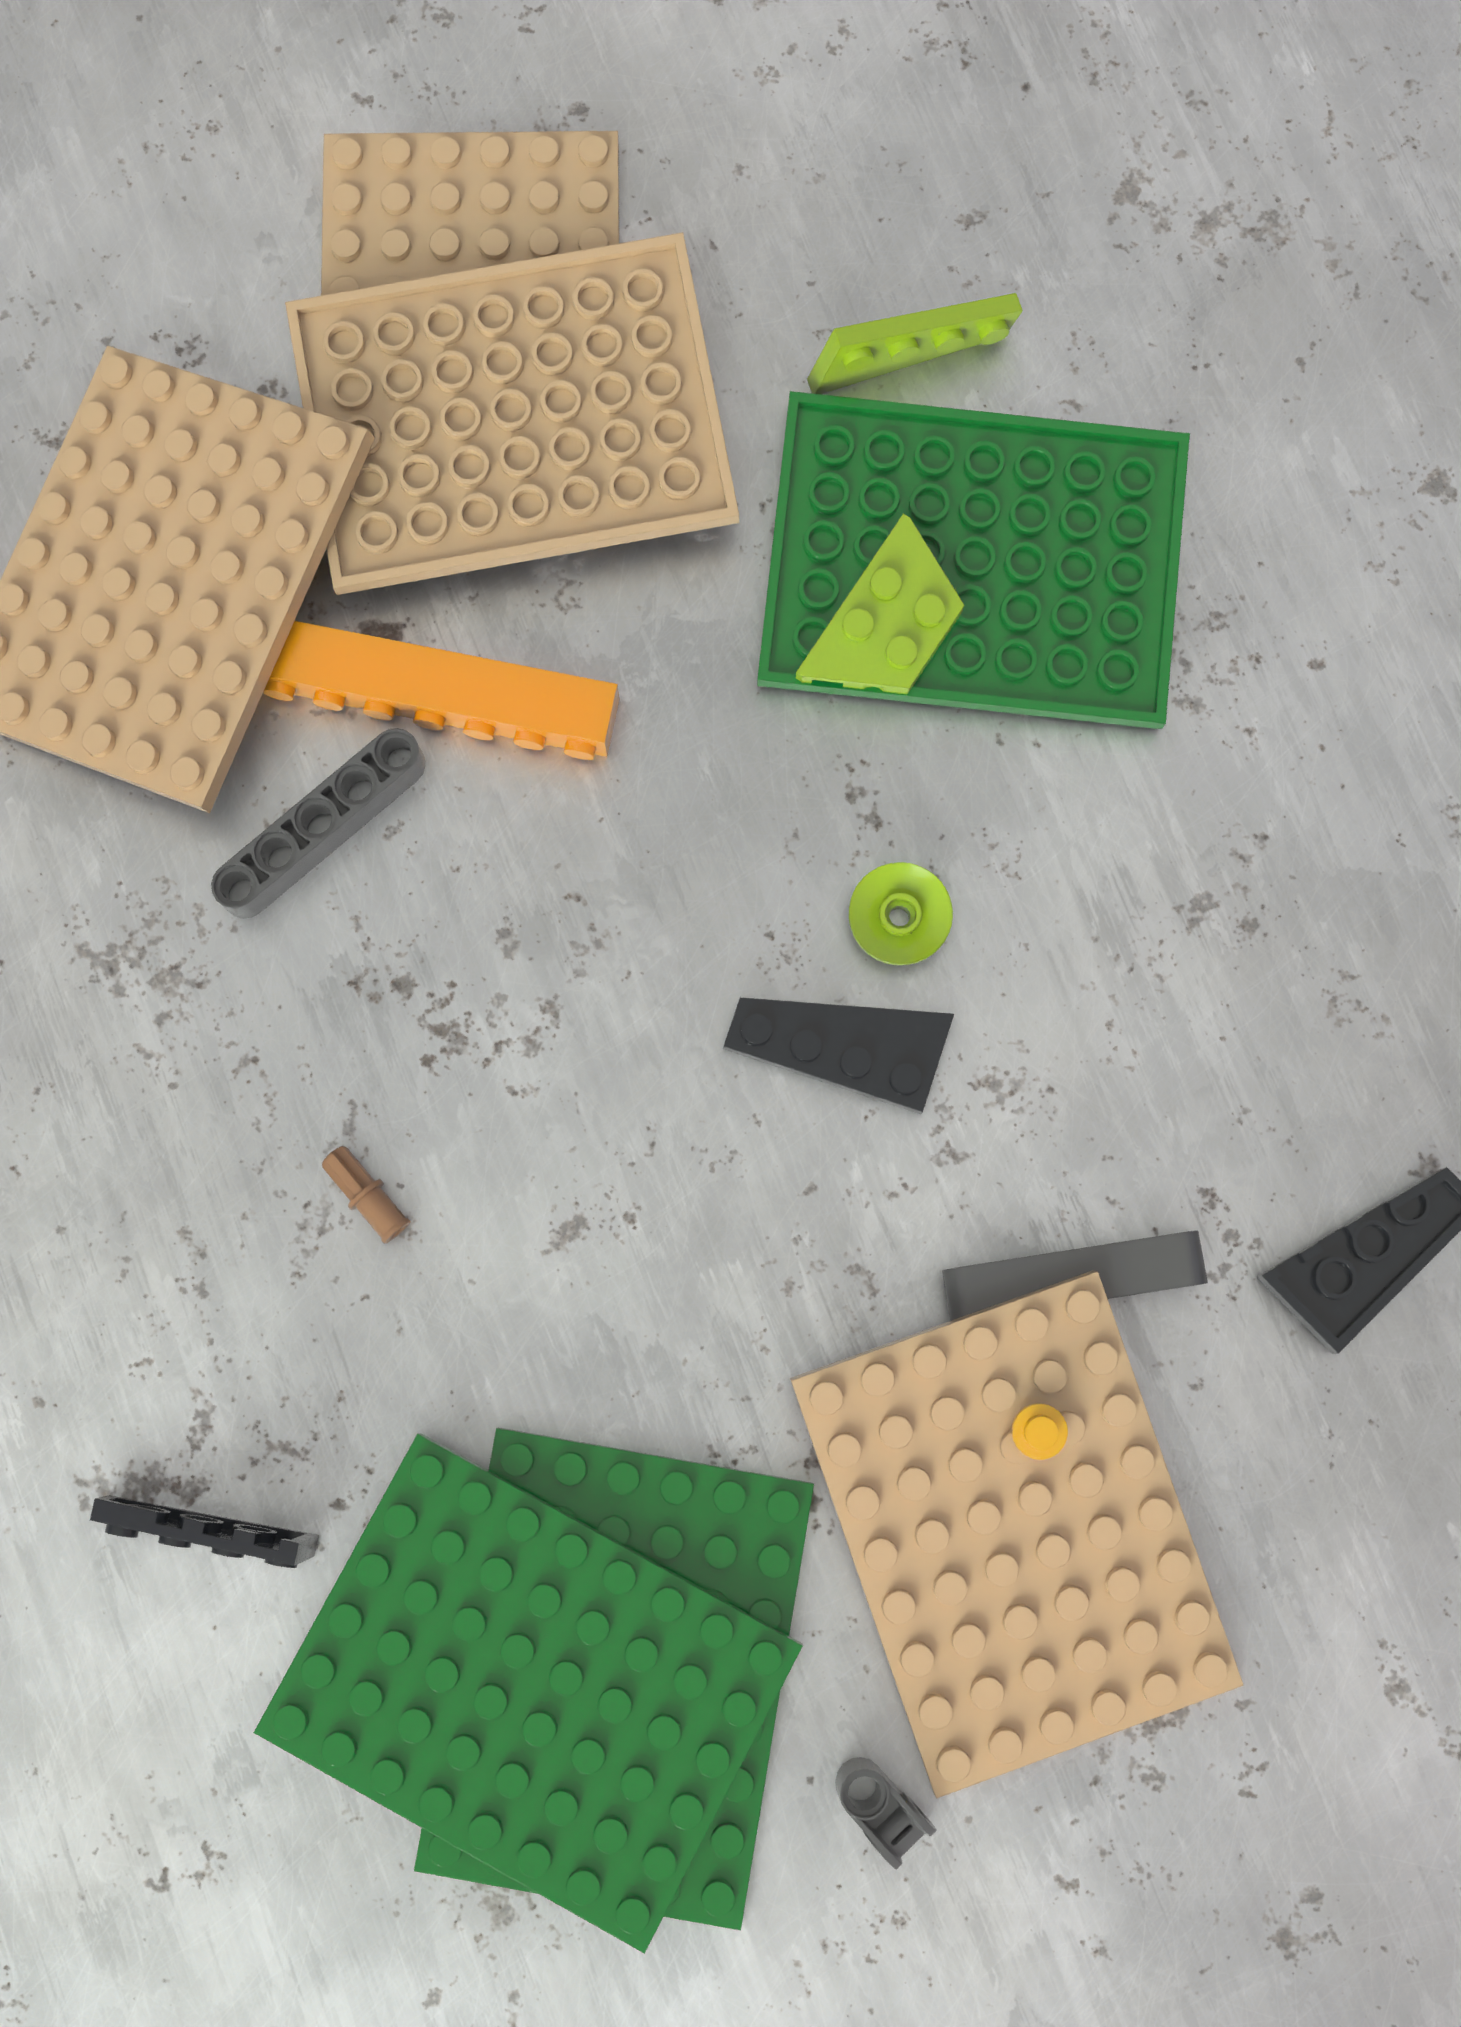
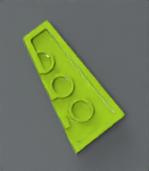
(901, 341)

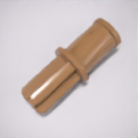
(365, 1194)

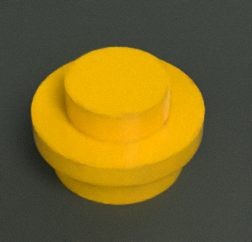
(1039, 1431)

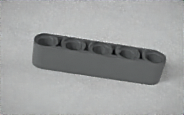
(309, 848)
(1123, 1268)

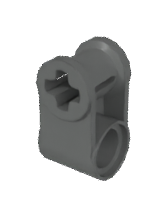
(888, 1816)

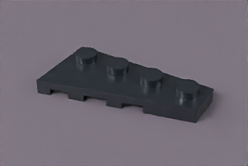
(855, 1048)
(1364, 1264)
(225, 1535)

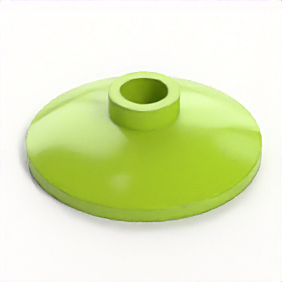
(903, 888)

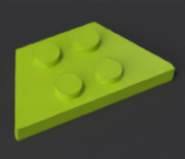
(888, 619)

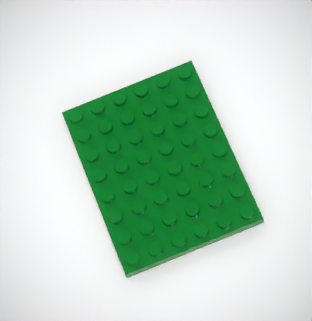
(1041, 525)
(714, 1527)
(530, 1691)

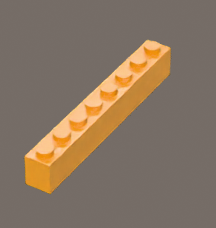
(446, 689)

